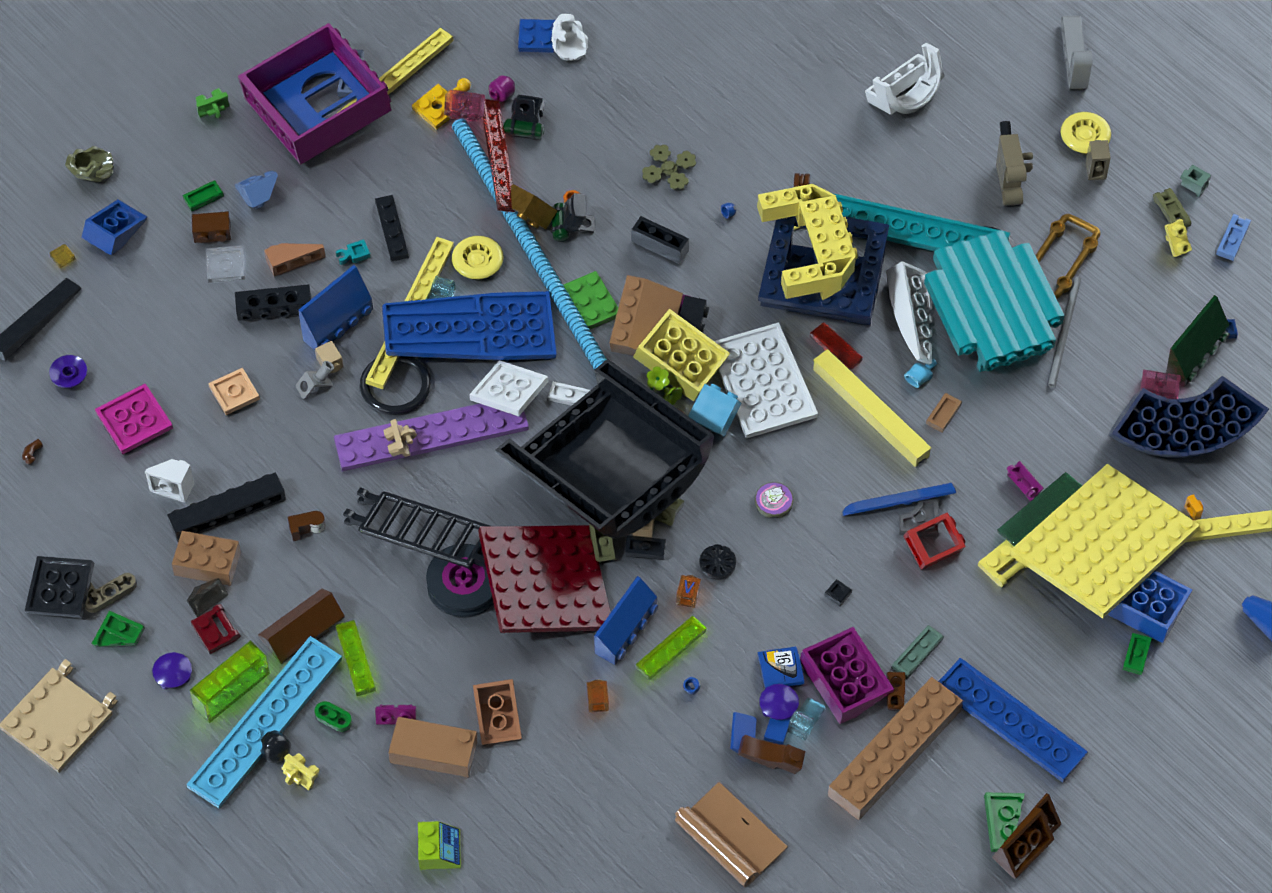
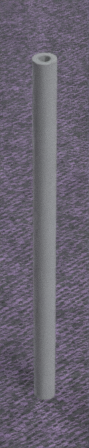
(1064, 332)

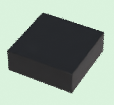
(838, 592)

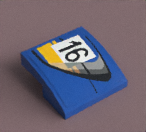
(781, 667)

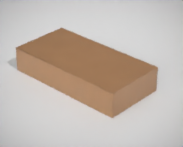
(943, 412)

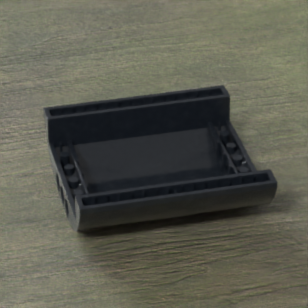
(615, 454)

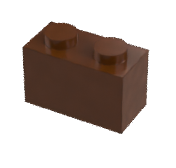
(211, 227)

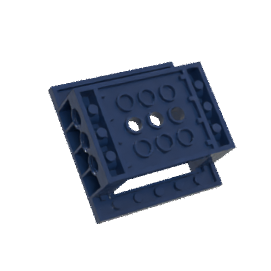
(850, 304)

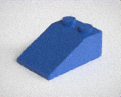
(112, 226)

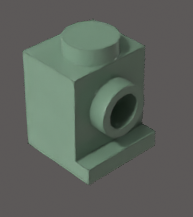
(1195, 180)

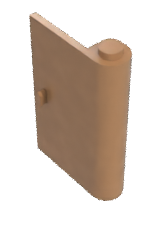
(736, 844)

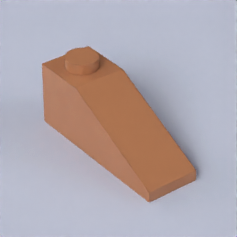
(287, 256)

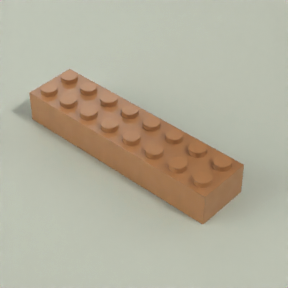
(895, 748)

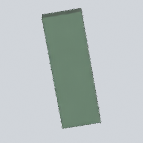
(917, 651)

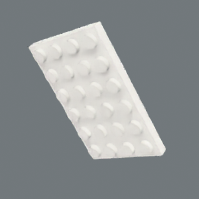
(765, 380)

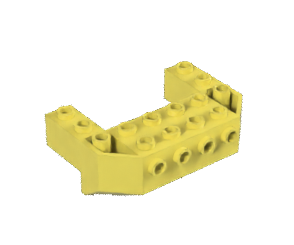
(827, 233)

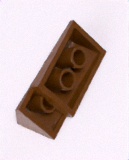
(307, 619)
(1029, 838)

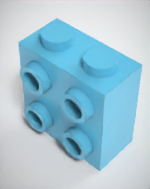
(715, 409)

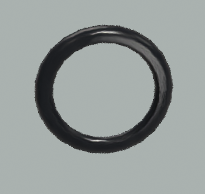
(400, 409)

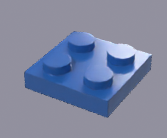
(535, 35)

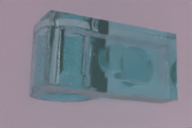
(442, 287)
(805, 719)

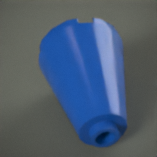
(1260, 613)

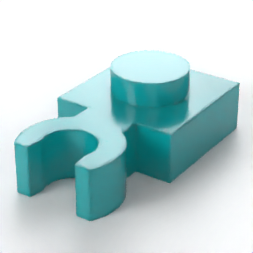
(356, 251)

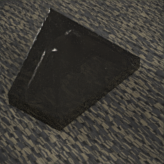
(206, 596)

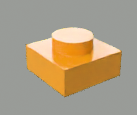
(1194, 507)

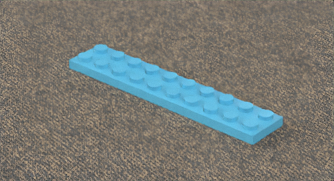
(270, 712)

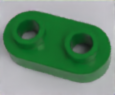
(334, 716)

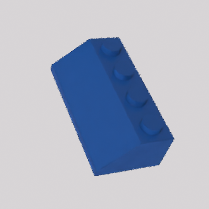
(625, 621)

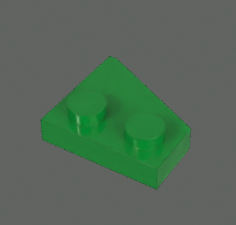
(118, 632)

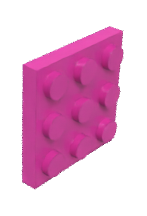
(133, 418)

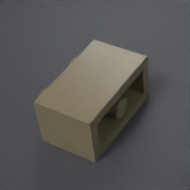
(1098, 160)

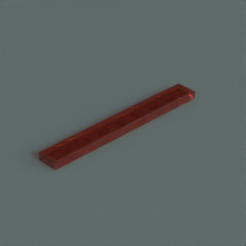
(498, 155)

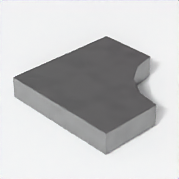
(923, 512)

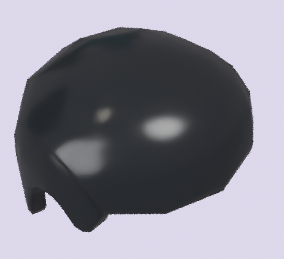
(275, 746)

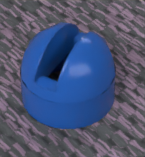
(728, 210)
(688, 689)

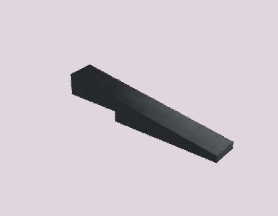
(36, 317)

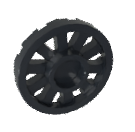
(717, 561)

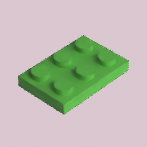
(592, 299)

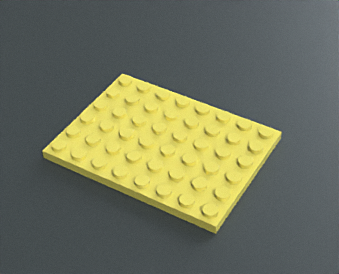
(1104, 540)

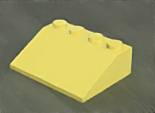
(683, 352)

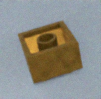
(531, 208)

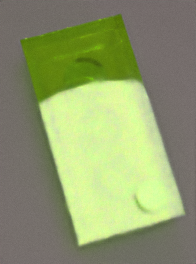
(229, 681)

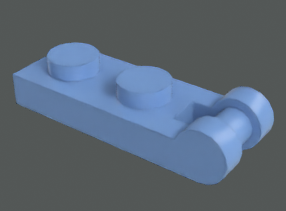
(1233, 237)

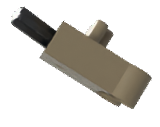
(1011, 165)

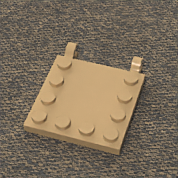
(57, 718)

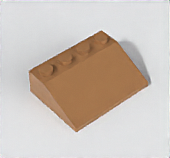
(639, 311)

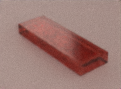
(836, 345)

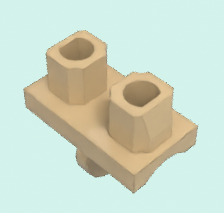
(402, 436)

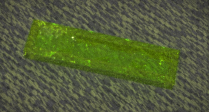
(670, 647)
(355, 658)

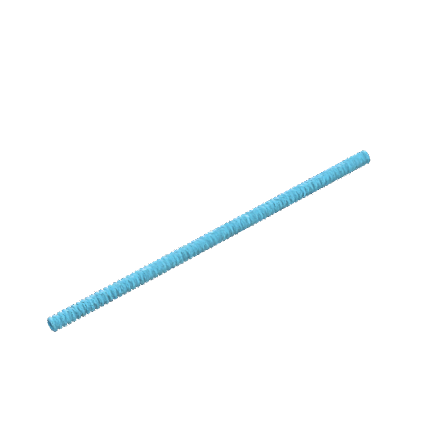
(533, 250)

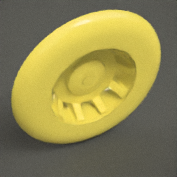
(1089, 126)
(477, 263)

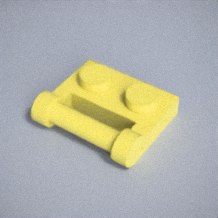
(997, 561)

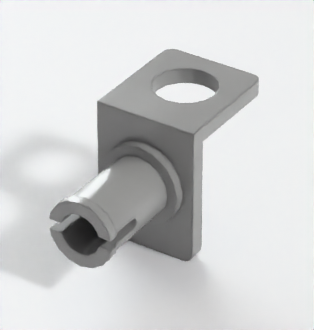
(315, 379)

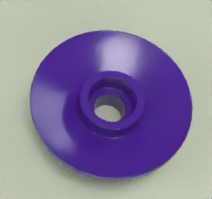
(68, 365)

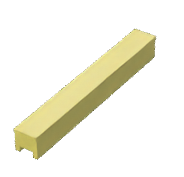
(871, 408)

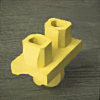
(1177, 238)
(298, 773)

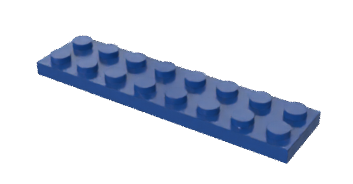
(1013, 720)

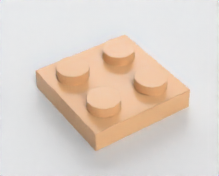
(234, 391)

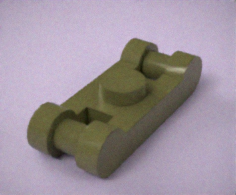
(1171, 207)

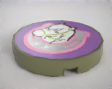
(774, 500)

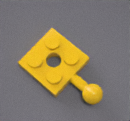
(435, 96)

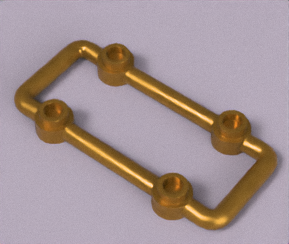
(1089, 246)

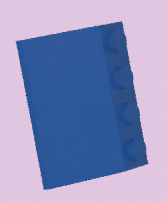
(335, 309)
(1153, 606)

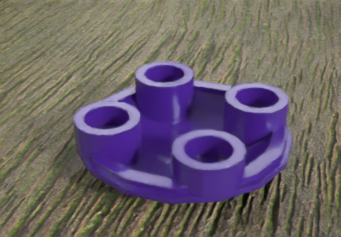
(172, 670)
(779, 702)

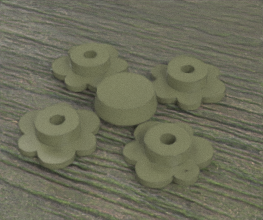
(669, 168)

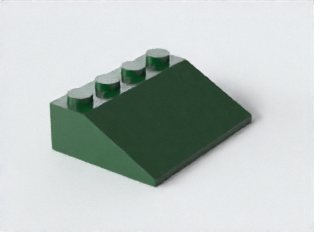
(1198, 342)

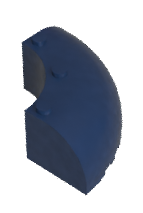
(1188, 424)

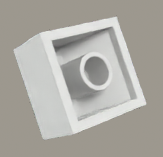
(171, 479)

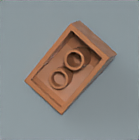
(497, 711)

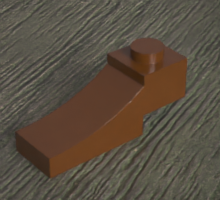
(771, 754)

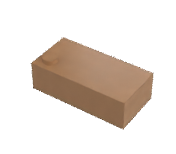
(433, 747)

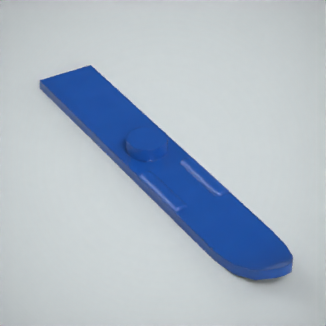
(899, 498)

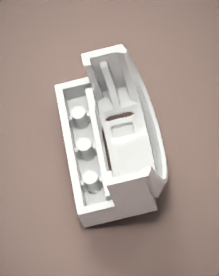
(917, 69)

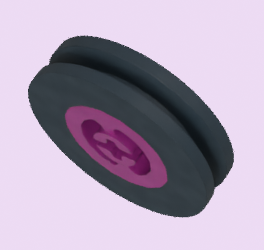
(464, 598)

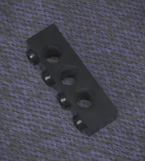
(265, 297)

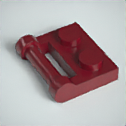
(209, 632)

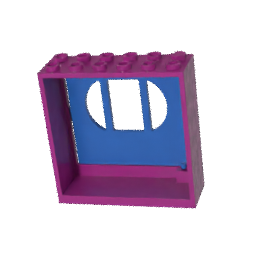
(277, 97)

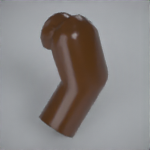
(29, 450)

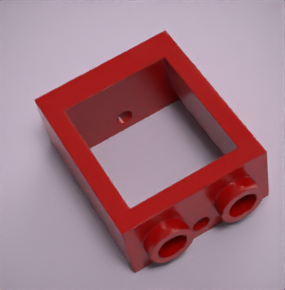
(918, 549)

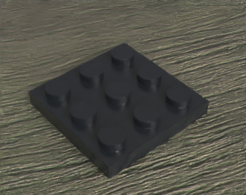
(59, 587)

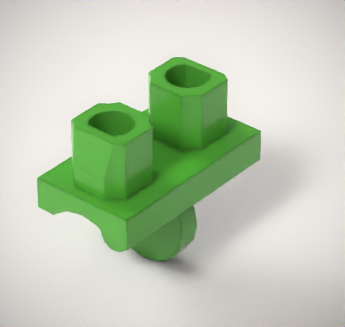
(212, 105)

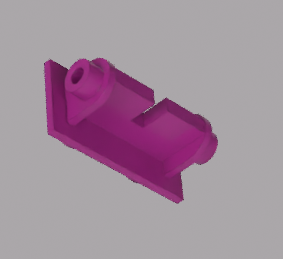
(1024, 480)
(388, 714)

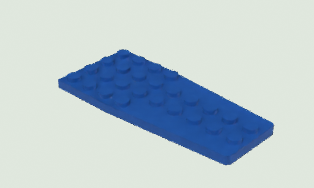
(472, 327)

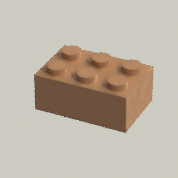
(206, 558)

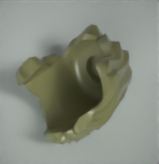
(90, 164)

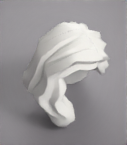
(568, 38)

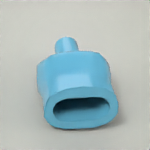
(919, 373)

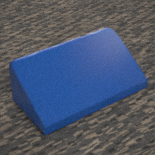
(742, 725)

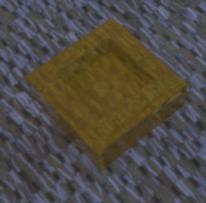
(62, 255)

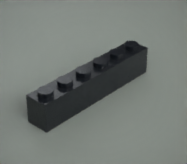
(227, 506)

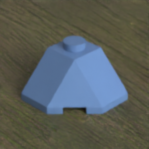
(257, 189)

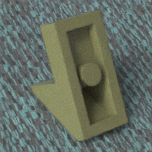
(602, 545)

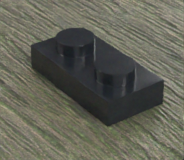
(645, 547)

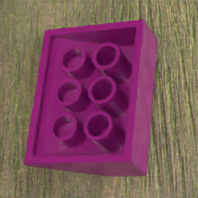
(845, 674)

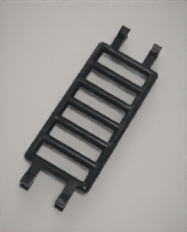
(377, 502)

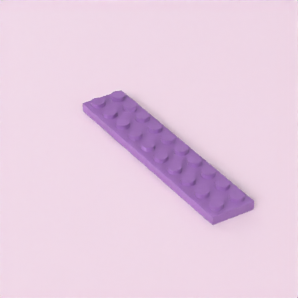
(433, 433)

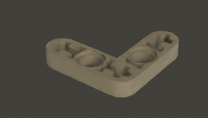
(98, 595)

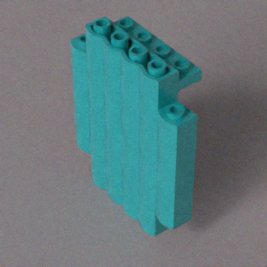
(994, 300)

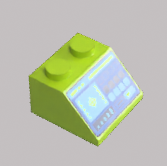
(438, 846)

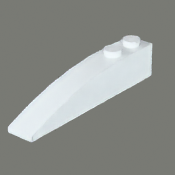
(912, 308)

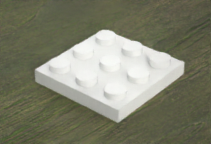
(509, 388)

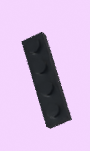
(391, 228)

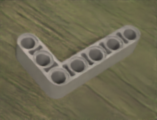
(1076, 58)

